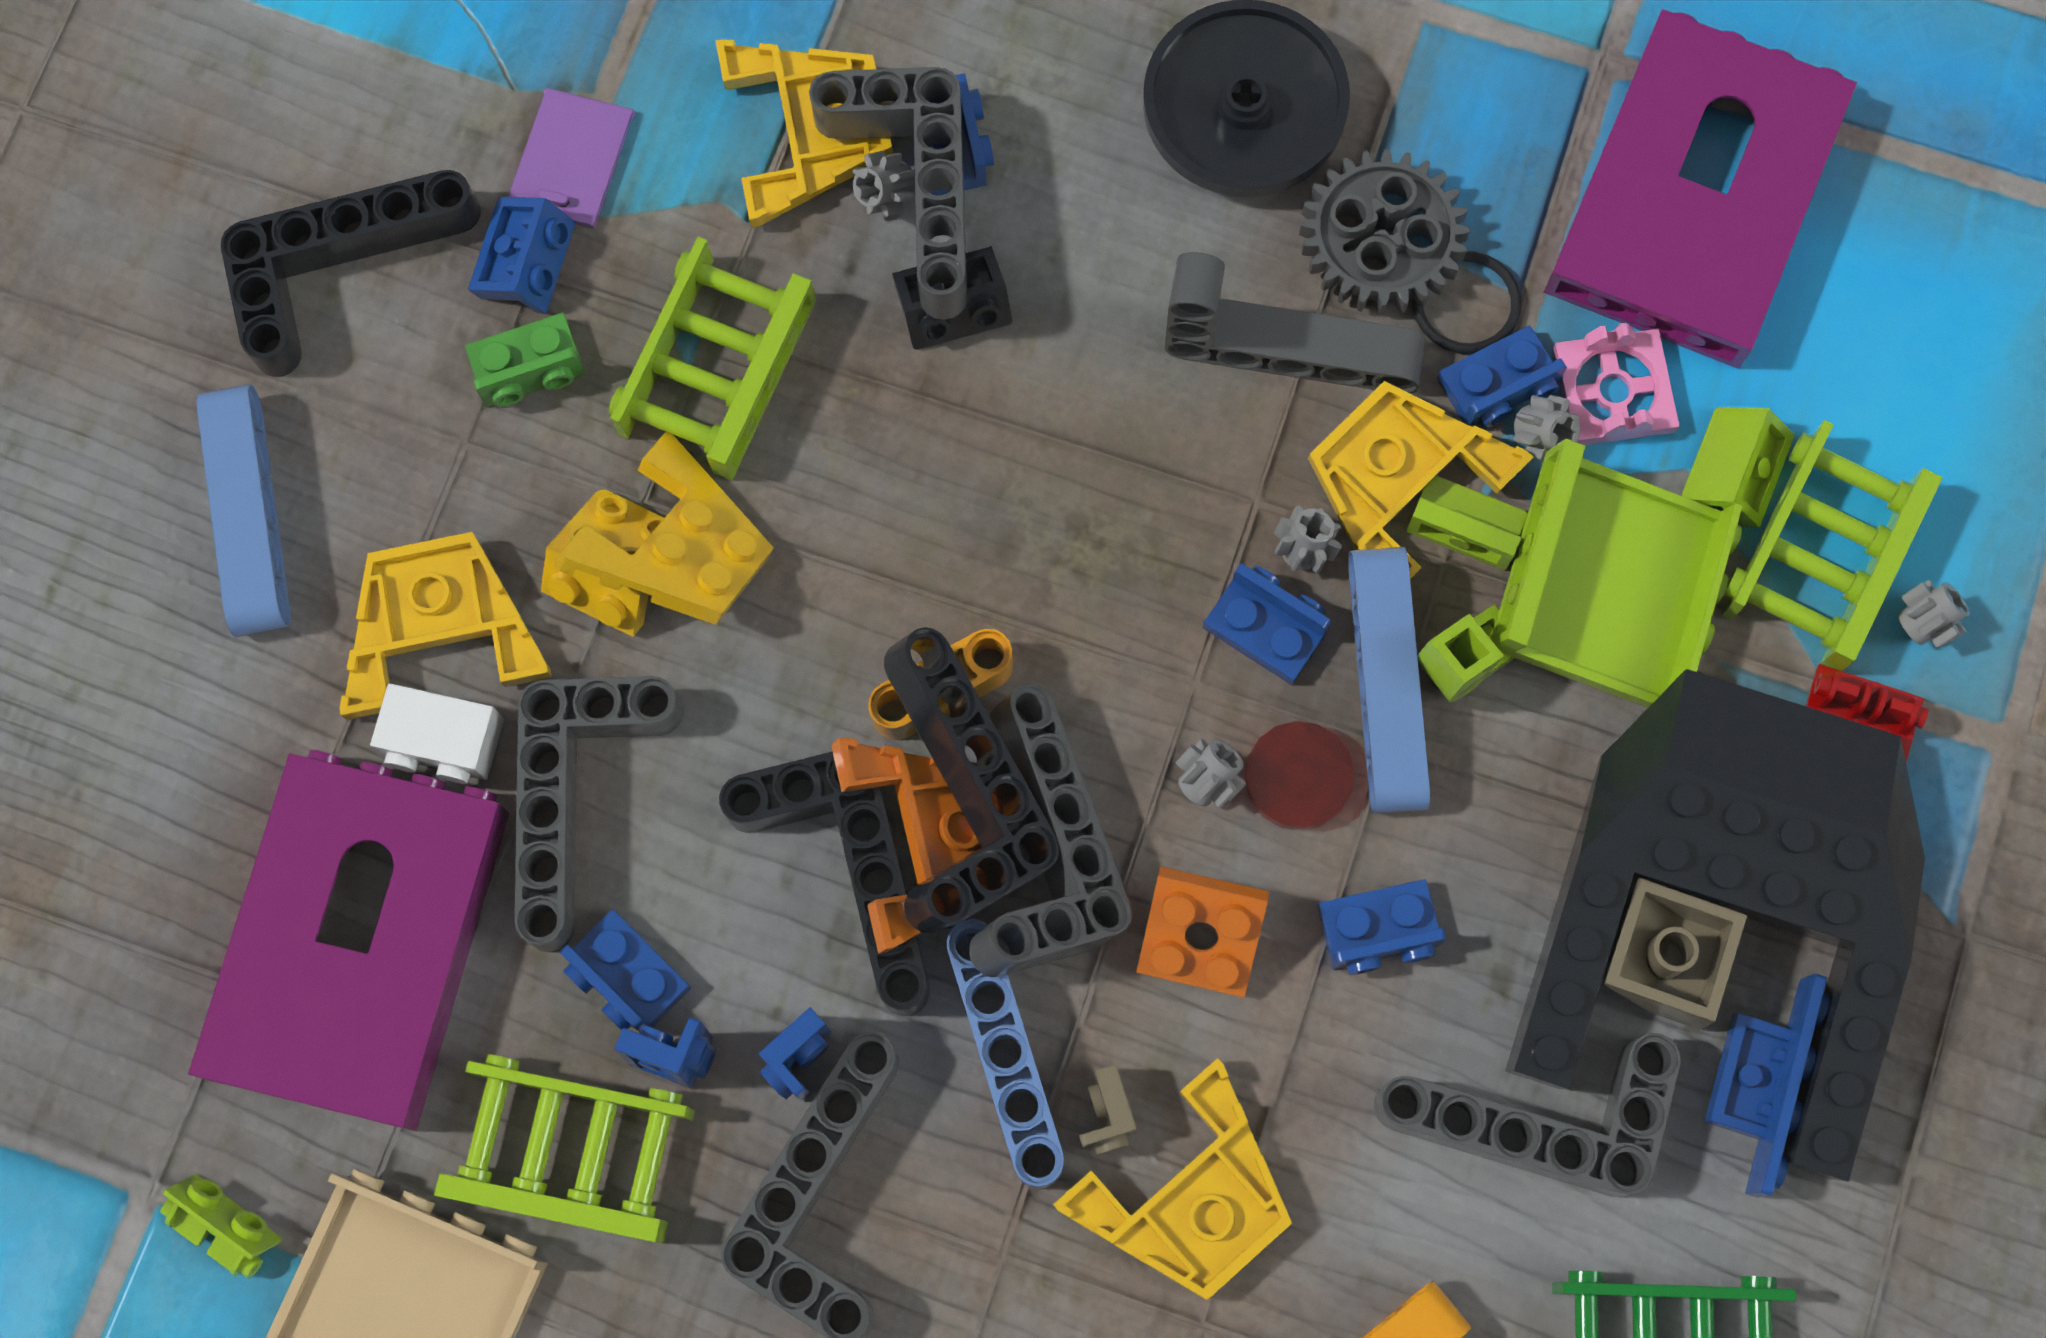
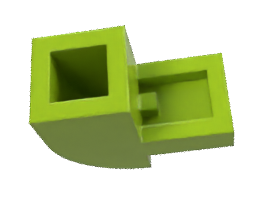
(1463, 655)

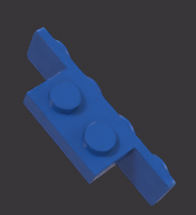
(1762, 1078)

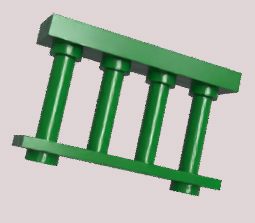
(1589, 1285)

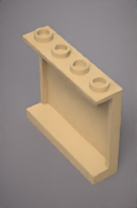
(405, 1272)

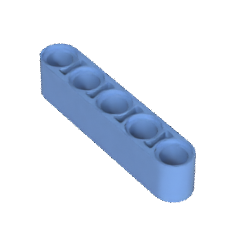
(243, 510)
(1389, 680)
(1006, 1081)

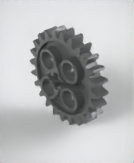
(1360, 195)

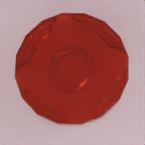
(1299, 775)

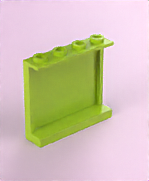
(1614, 578)

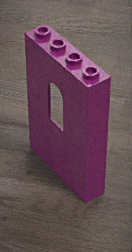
(1675, 250)
(337, 1021)

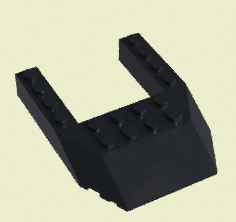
(1773, 819)

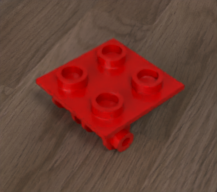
(1867, 703)

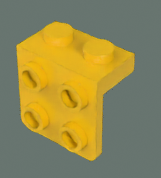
(625, 526)

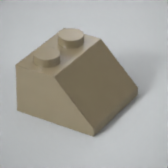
(1674, 954)

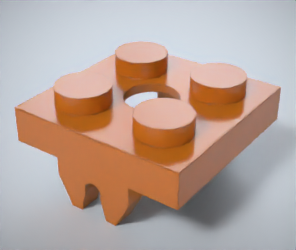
(1190, 898)

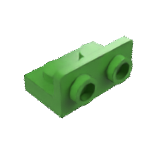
(525, 361)

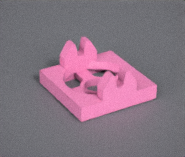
(1645, 346)

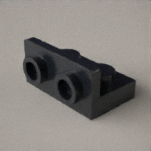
(985, 306)

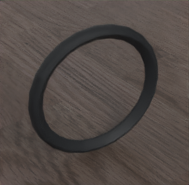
(1511, 323)

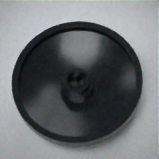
(1246, 98)

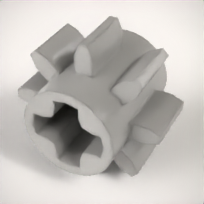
(884, 183)
(1545, 424)
(1307, 539)
(1933, 614)
(1210, 773)

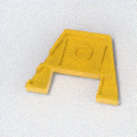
(817, 160)
(1392, 453)
(694, 557)
(428, 599)
(1209, 1214)

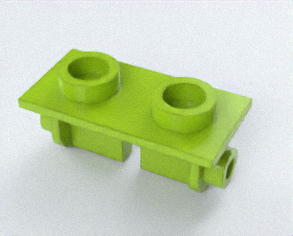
(201, 1208)

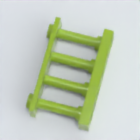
(744, 397)
(1862, 590)
(582, 1202)

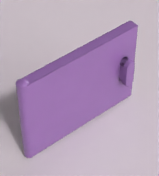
(573, 154)

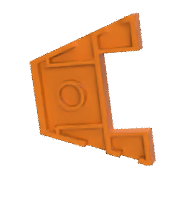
(931, 818)

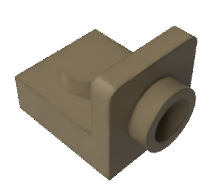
(1110, 1101)

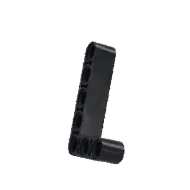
(330, 247)
(969, 783)
(861, 856)

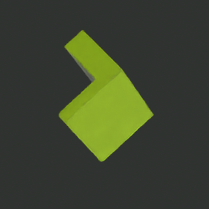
(1740, 461)
(1468, 522)

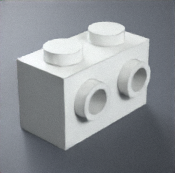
(436, 733)

